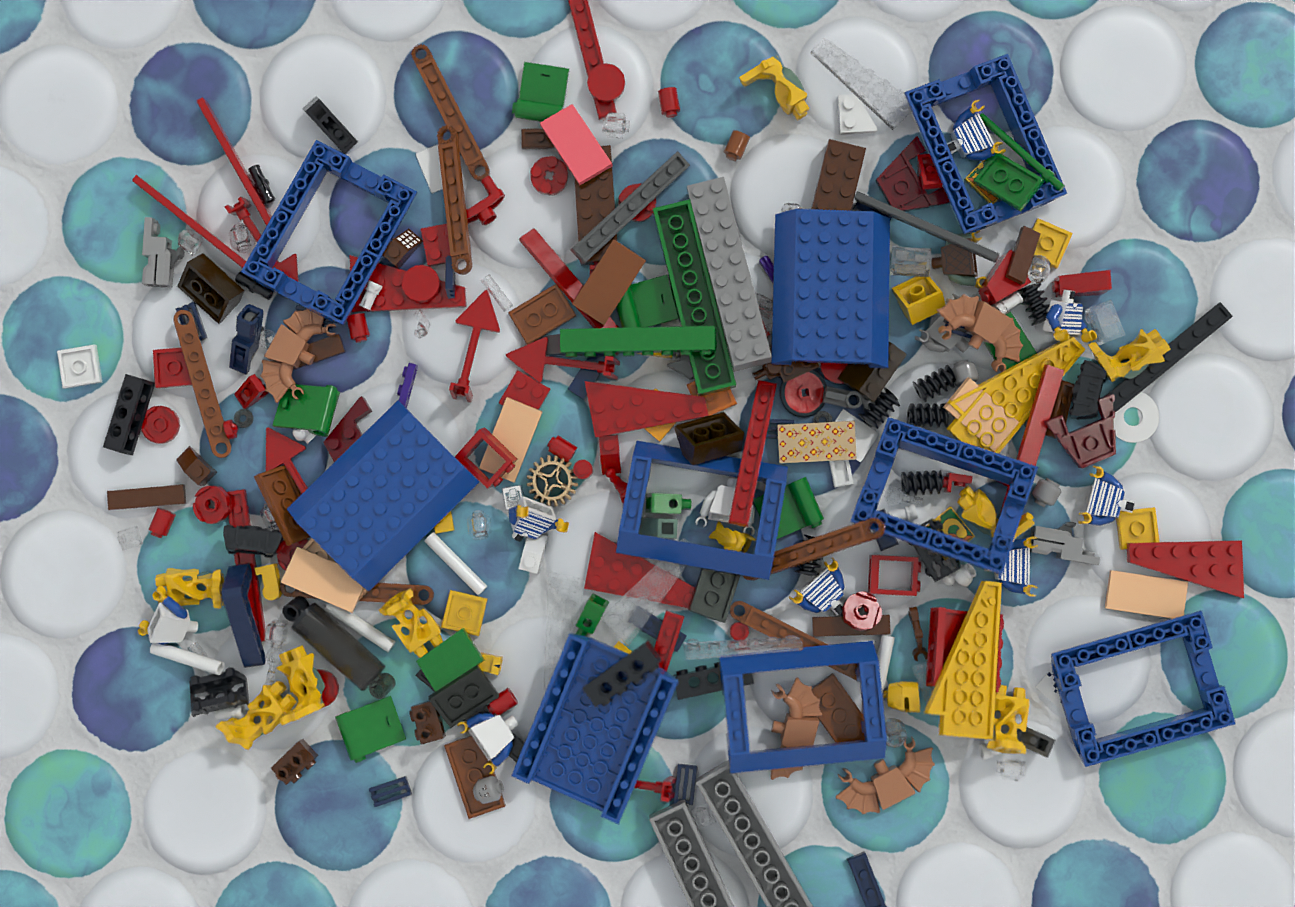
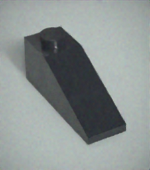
(330, 125)

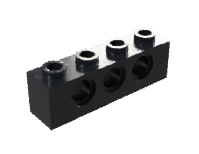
(129, 414)
(644, 653)
(684, 690)

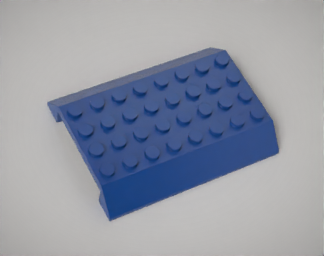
(831, 287)
(382, 496)
(588, 748)

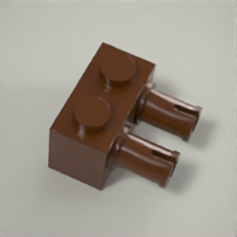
(427, 722)
(291, 764)

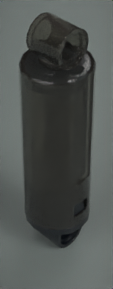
(339, 647)

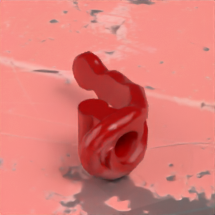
(619, 484)

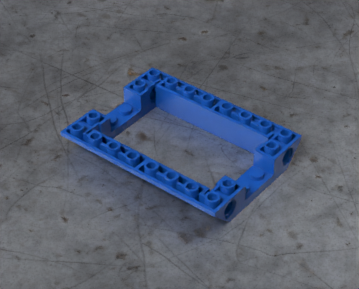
(1021, 122)
(291, 209)
(960, 455)
(695, 555)
(1213, 716)
(873, 725)

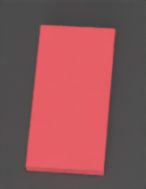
(576, 144)

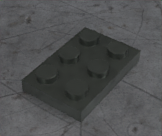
(714, 594)
(463, 696)

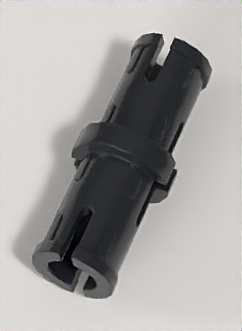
(261, 184)
(253, 286)

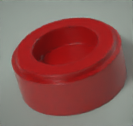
(739, 631)

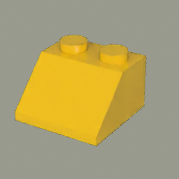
(919, 298)

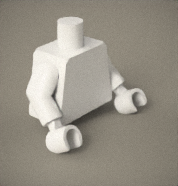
(719, 503)

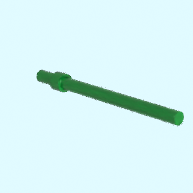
(1047, 175)

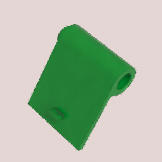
(541, 92)
(644, 305)
(310, 411)
(798, 508)
(368, 730)

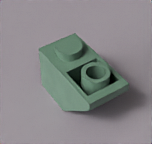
(659, 527)

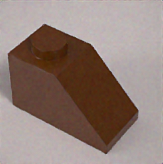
(196, 467)

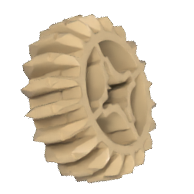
(544, 496)

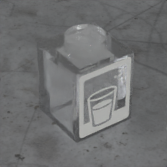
(512, 495)

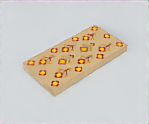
(816, 441)

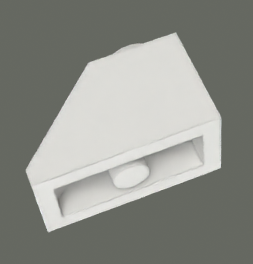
(533, 554)

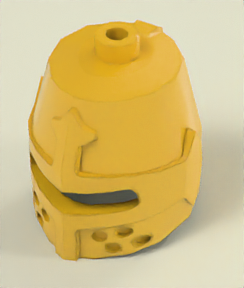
(903, 696)

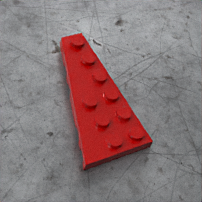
(393, 297)
(627, 409)
(1199, 562)
(619, 573)

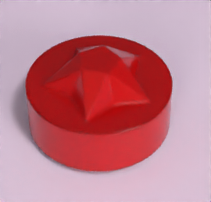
(230, 429)

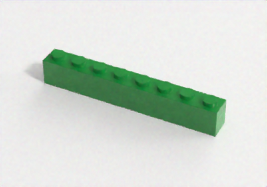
(638, 340)

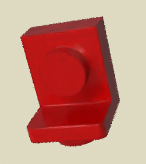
(958, 479)

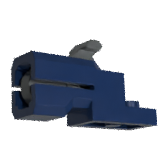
(247, 339)

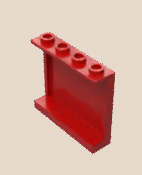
(942, 634)

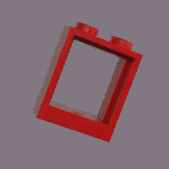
(493, 442)
(873, 578)

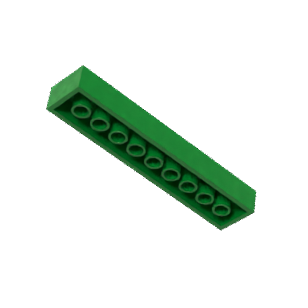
(693, 292)

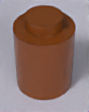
(736, 145)

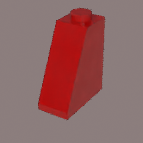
(1083, 283)
(997, 285)

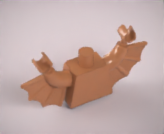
(985, 325)
(289, 350)
(800, 722)
(889, 783)

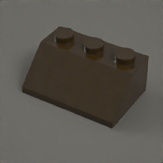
(210, 287)
(871, 381)
(709, 438)

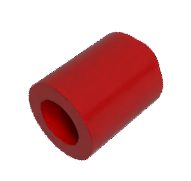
(669, 101)
(358, 327)
(562, 448)
(583, 469)
(161, 522)
(503, 703)

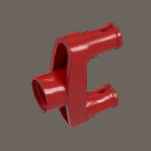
(484, 209)

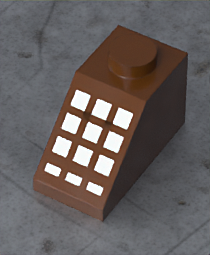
(402, 248)

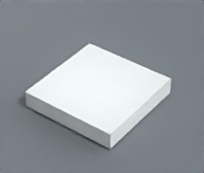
(79, 366)

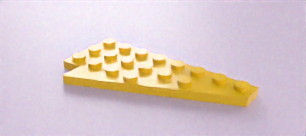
(1014, 391)
(968, 679)

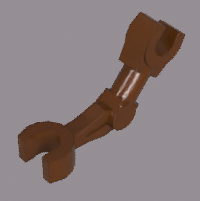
(918, 634)

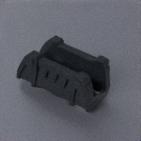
(1087, 391)
(251, 540)
(928, 560)
(215, 685)

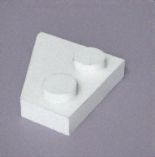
(854, 116)

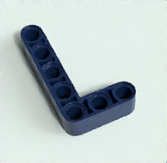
(241, 616)

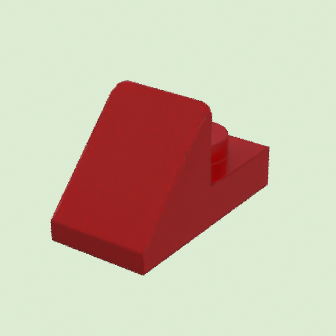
(927, 172)
(250, 392)
(609, 453)

